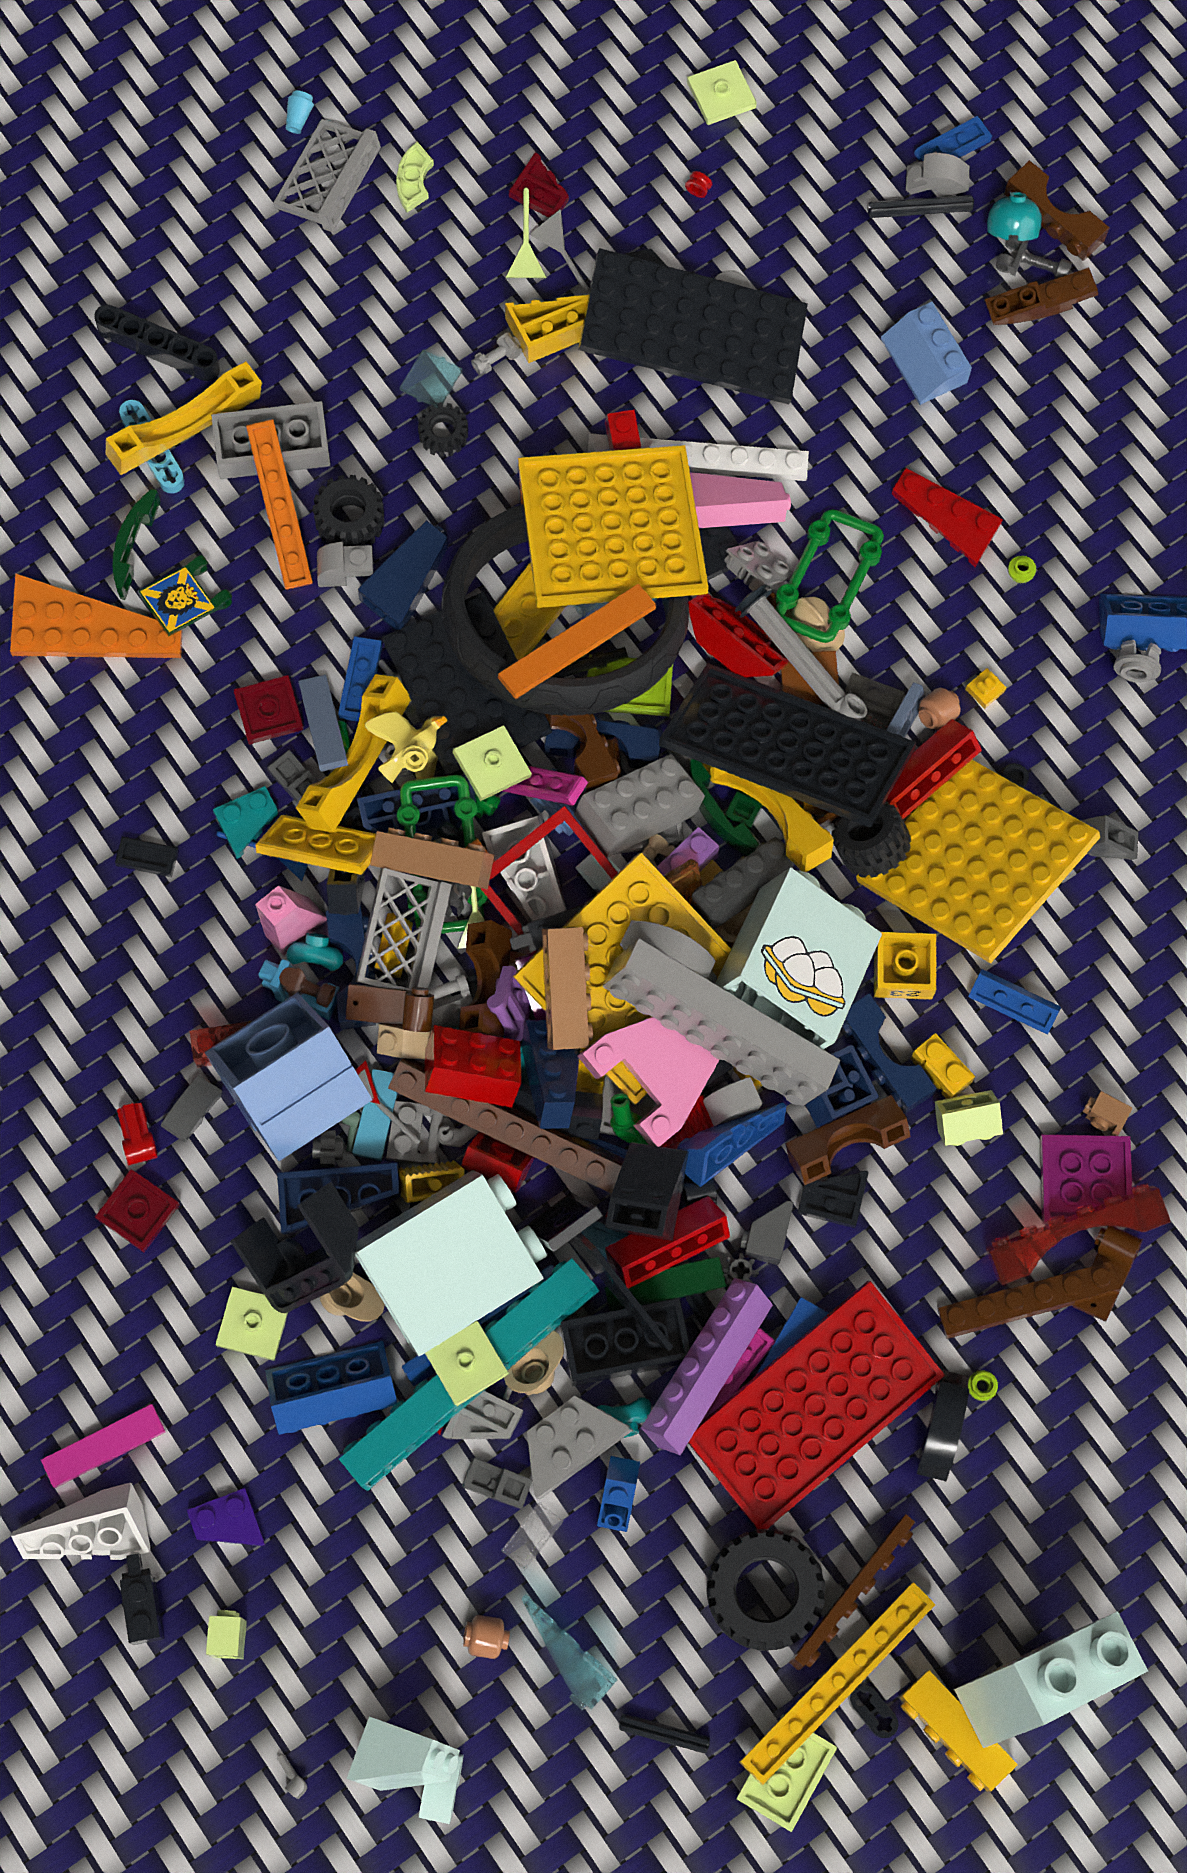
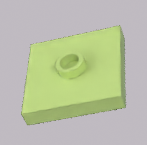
(721, 92)
(492, 763)
(251, 1325)
(467, 1363)

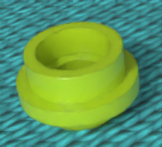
(1018, 575)
(989, 1379)

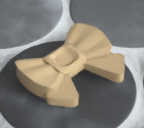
(656, 845)

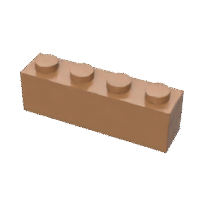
(432, 859)
(566, 988)

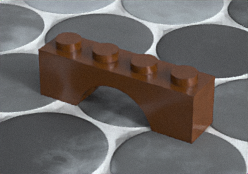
(1078, 232)
(595, 761)
(490, 951)
(877, 1123)

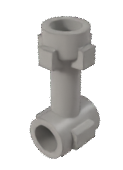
(507, 346)

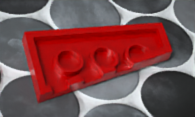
(955, 518)

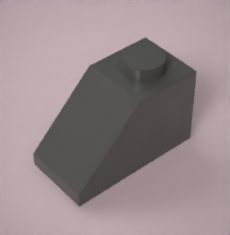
(1115, 839)
(768, 1235)

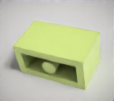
(968, 1118)
(226, 1635)

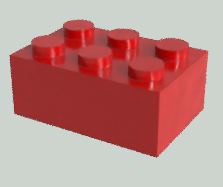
(472, 1066)

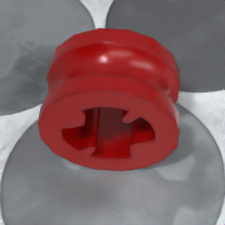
(698, 184)

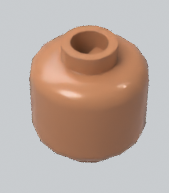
(938, 708)
(485, 1636)

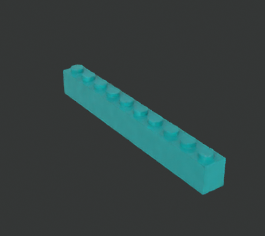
(431, 1405)

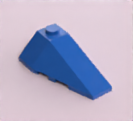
(723, 1144)

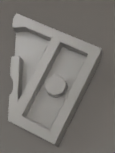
(484, 1419)

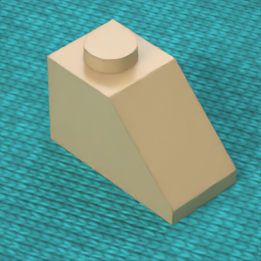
(401, 1043)

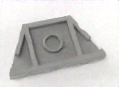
(569, 1442)

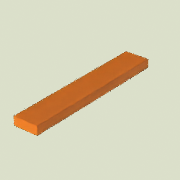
(279, 504)
(576, 641)

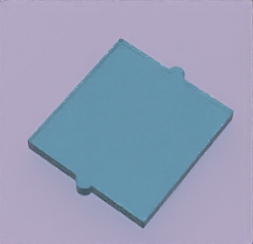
(430, 379)

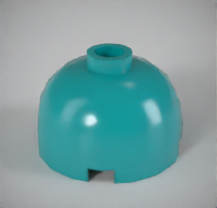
(1015, 216)

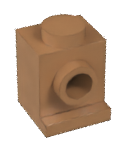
(1107, 1113)

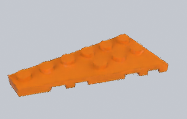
(73, 625)

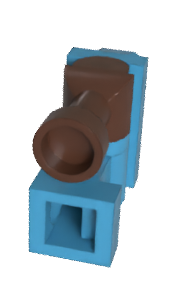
(288, 981)

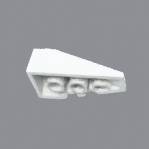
(533, 873)

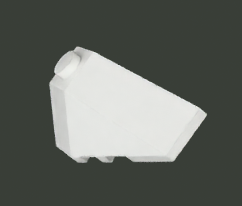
(100, 1524)

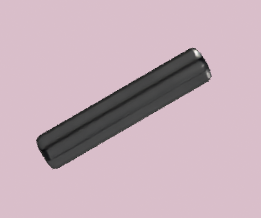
(664, 1733)

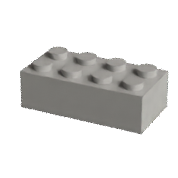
(299, 432)
(638, 805)

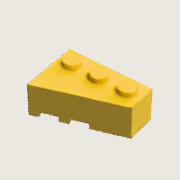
(546, 326)

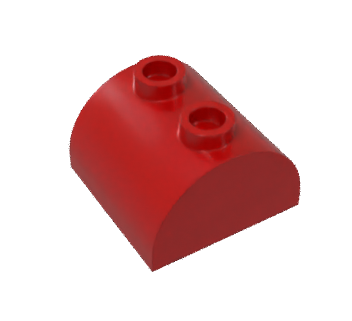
(494, 1157)

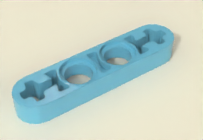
(156, 468)

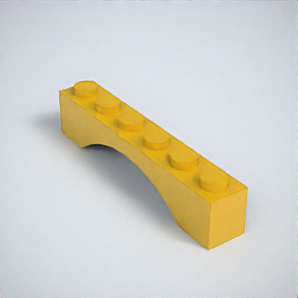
(146, 440)
(329, 799)
(804, 838)

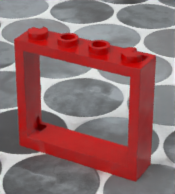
(528, 842)

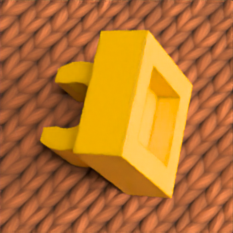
(985, 688)

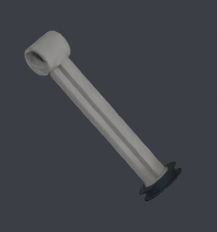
(799, 655)

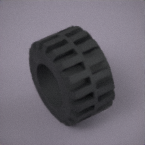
(345, 493)
(874, 855)

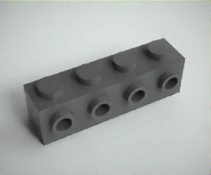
(739, 885)

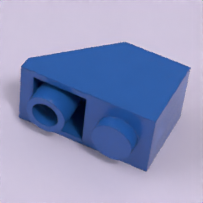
(618, 1493)

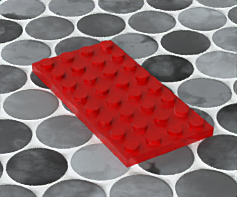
(814, 1406)

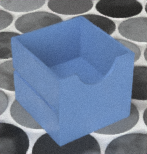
(289, 1076)

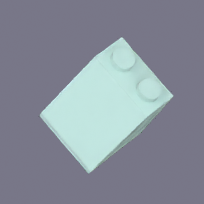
(399, 1758)

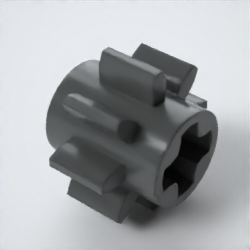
(328, 1148)
(746, 1267)

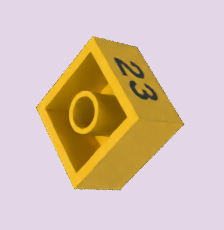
(905, 966)

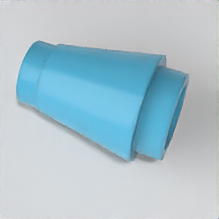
(298, 110)

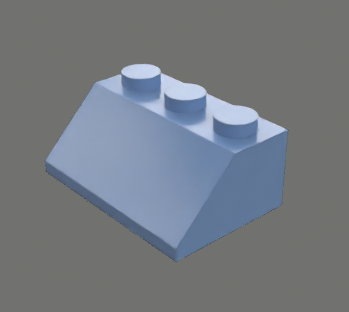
(926, 353)

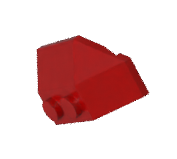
(734, 640)

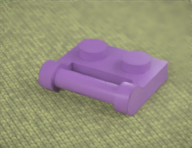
(512, 1000)

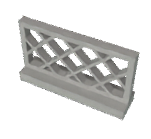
(348, 178)
(428, 932)

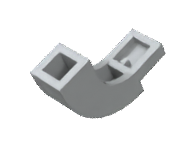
(673, 944)

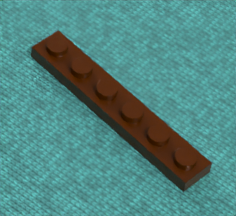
(1028, 1300)
(846, 1604)

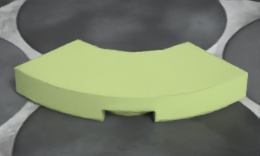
(411, 175)

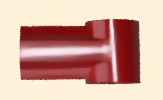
(137, 1141)

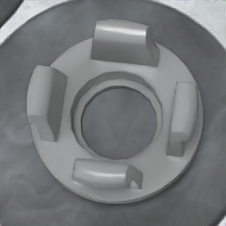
(1129, 659)

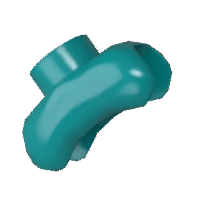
(316, 951)
(630, 1414)

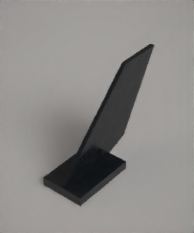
(565, 1223)

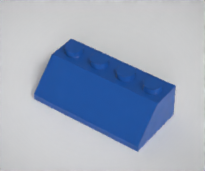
(1143, 619)
(330, 1388)

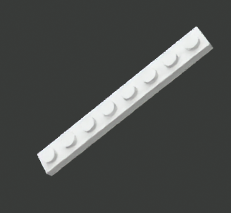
(728, 458)

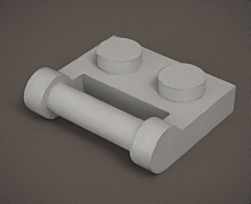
(447, 1011)
(401, 1147)

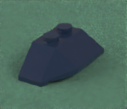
(434, 805)

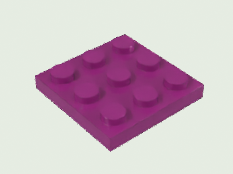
(1082, 1171)

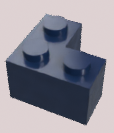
(847, 1091)

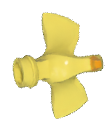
(412, 746)

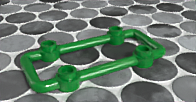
(818, 535)
(464, 808)

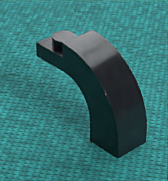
(944, 1426)

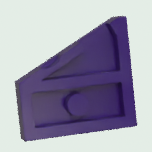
(227, 1520)

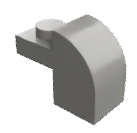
(938, 171)
(339, 561)
(733, 1101)

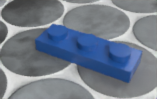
(360, 671)
(1014, 1001)

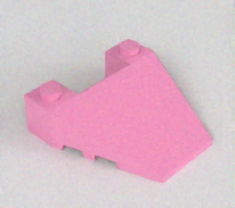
(665, 1067)

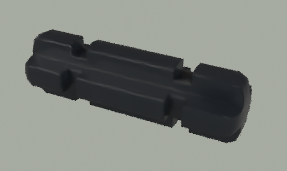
(450, 832)

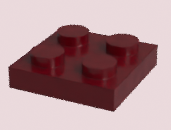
(268, 709)
(137, 1210)

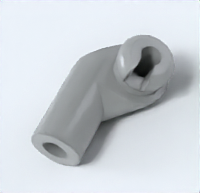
(455, 1137)

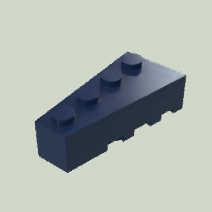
(550, 1076)
(356, 1186)

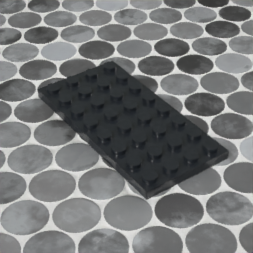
(693, 326)
(788, 744)

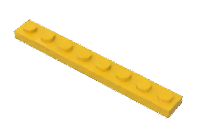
(837, 1683)

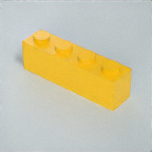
(949, 1724)

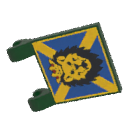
(180, 599)

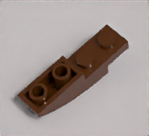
(1041, 300)

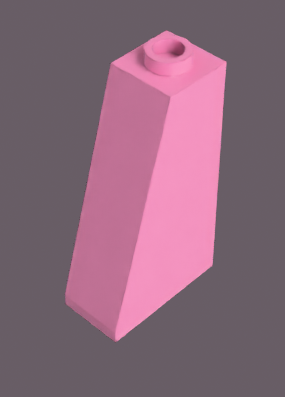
(737, 500)
(288, 917)

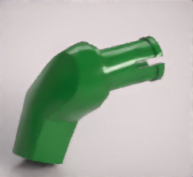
(624, 1119)

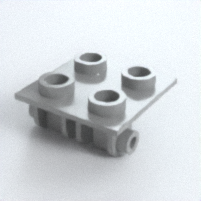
(757, 565)

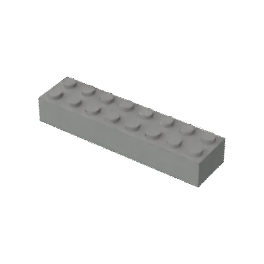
(720, 1023)

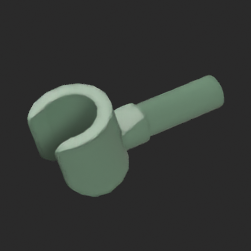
(353, 1121)

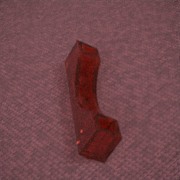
(1019, 1255)

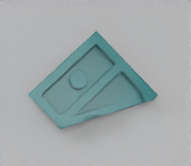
(245, 818)

